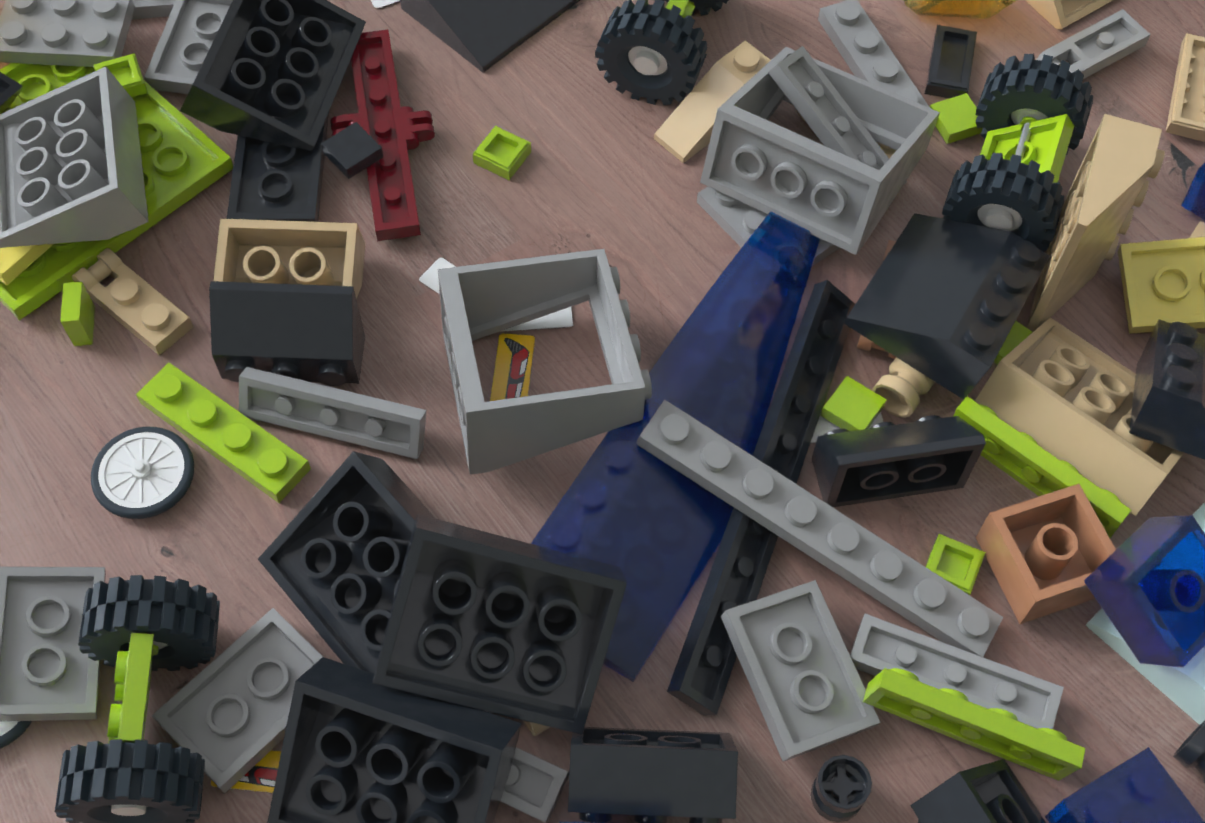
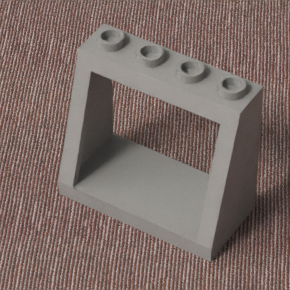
(804, 179)
(511, 292)

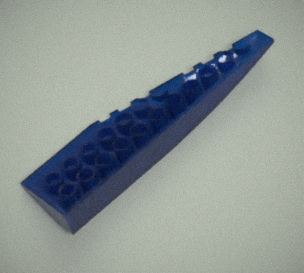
(722, 373)

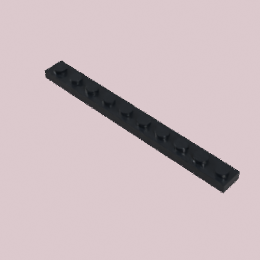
(746, 545)

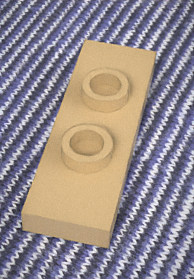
(1188, 96)

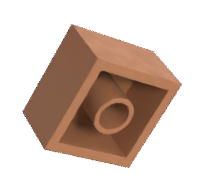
(1045, 551)

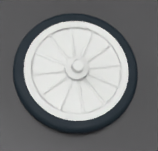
(142, 472)

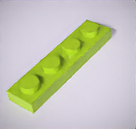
(224, 432)
(1035, 467)
(986, 729)

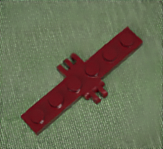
(393, 128)

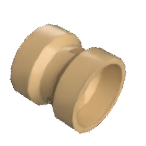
(902, 388)

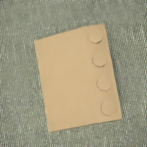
(1097, 210)
(1079, 411)

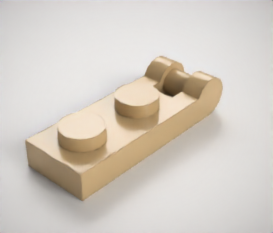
(134, 302)

